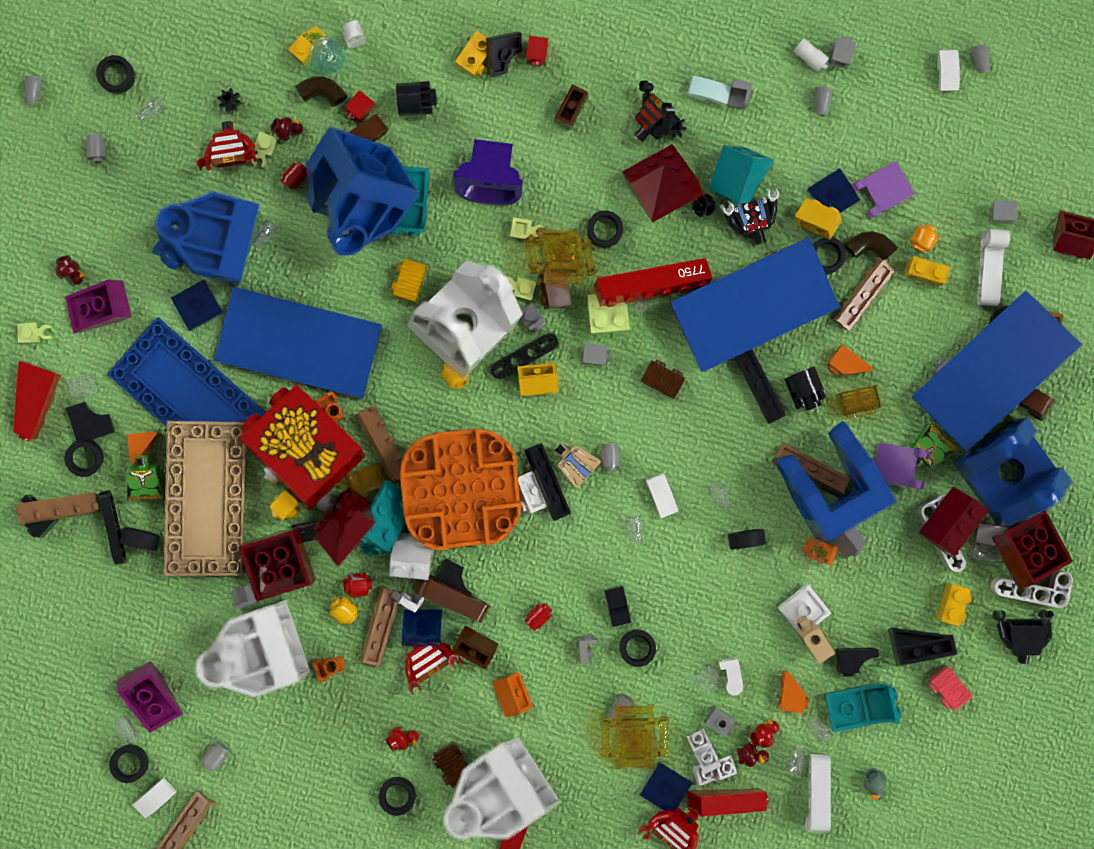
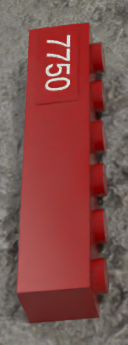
(652, 282)

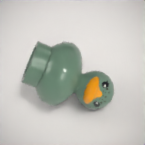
(875, 782)

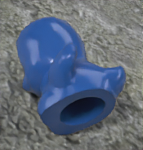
(167, 255)

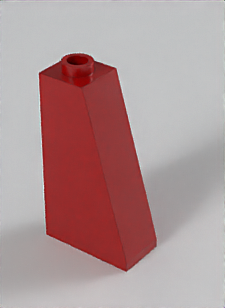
(33, 398)
(727, 801)

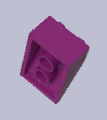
(98, 306)
(148, 697)

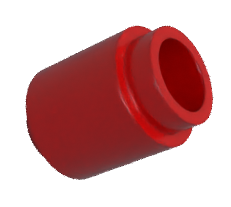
(294, 175)
(538, 616)

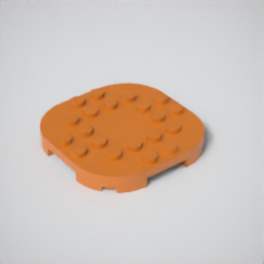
(460, 488)

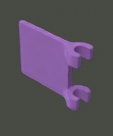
(885, 188)
(899, 463)

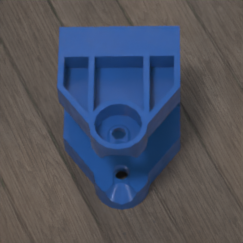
(362, 187)
(210, 235)
(1037, 483)
(867, 499)

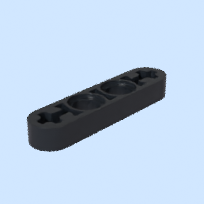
(526, 359)
(112, 527)

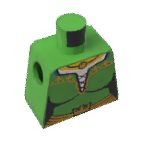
(933, 441)
(144, 480)

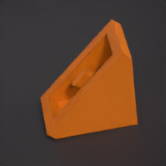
(141, 443)

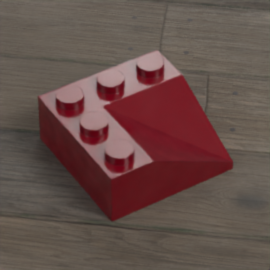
(662, 183)
(344, 525)
(1032, 550)
(277, 563)

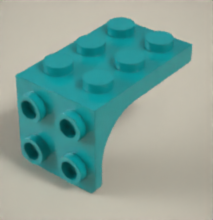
(416, 218)
(389, 520)
(862, 706)

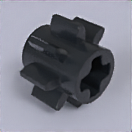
(232, 104)
(673, 133)
(704, 205)

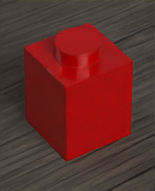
(537, 51)
(359, 107)

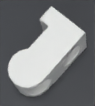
(353, 34)
(733, 675)

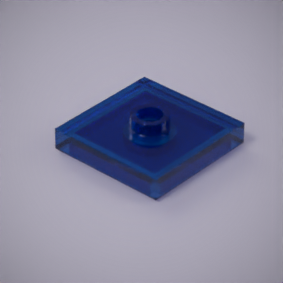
(834, 191)
(197, 305)
(422, 627)
(665, 787)

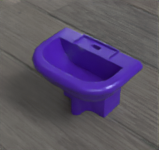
(489, 175)

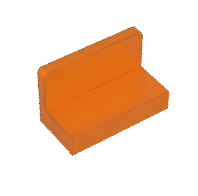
(512, 695)

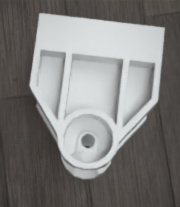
(472, 291)
(271, 652)
(499, 794)

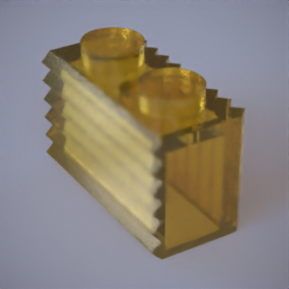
(858, 400)
(367, 479)

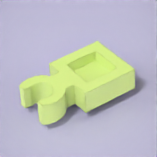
(265, 146)
(522, 228)
(523, 288)
(31, 332)

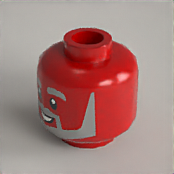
(357, 584)

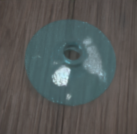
(320, 55)

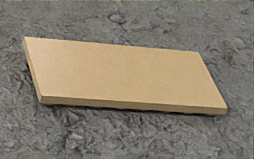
(204, 498)

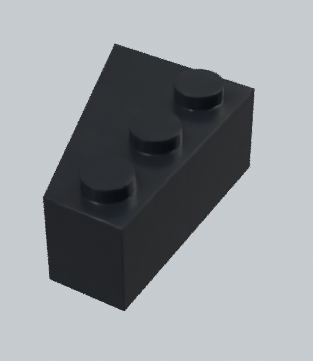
(919, 646)

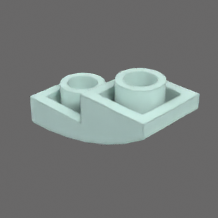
(709, 89)

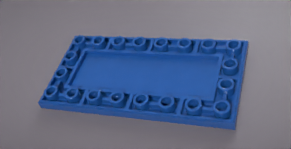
(754, 304)
(298, 342)
(996, 370)
(178, 381)

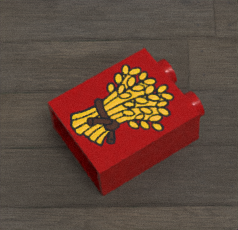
(301, 445)

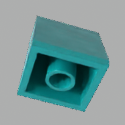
(739, 173)

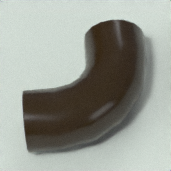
(321, 86)
(871, 241)

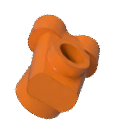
(329, 403)
(325, 667)

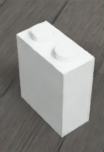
(410, 558)

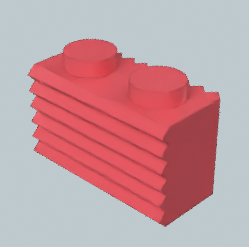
(949, 687)

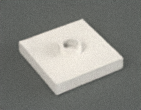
(804, 603)

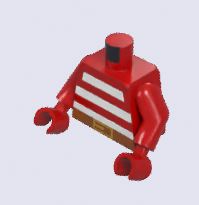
(228, 149)
(427, 661)
(674, 828)

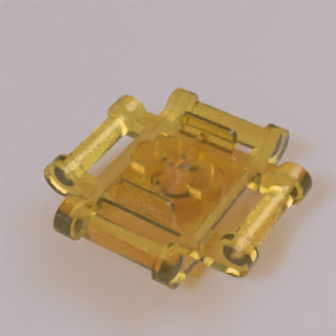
(560, 255)
(634, 737)

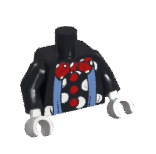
(753, 217)

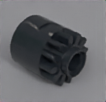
(415, 98)
(806, 389)

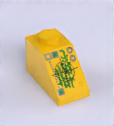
(302, 46)

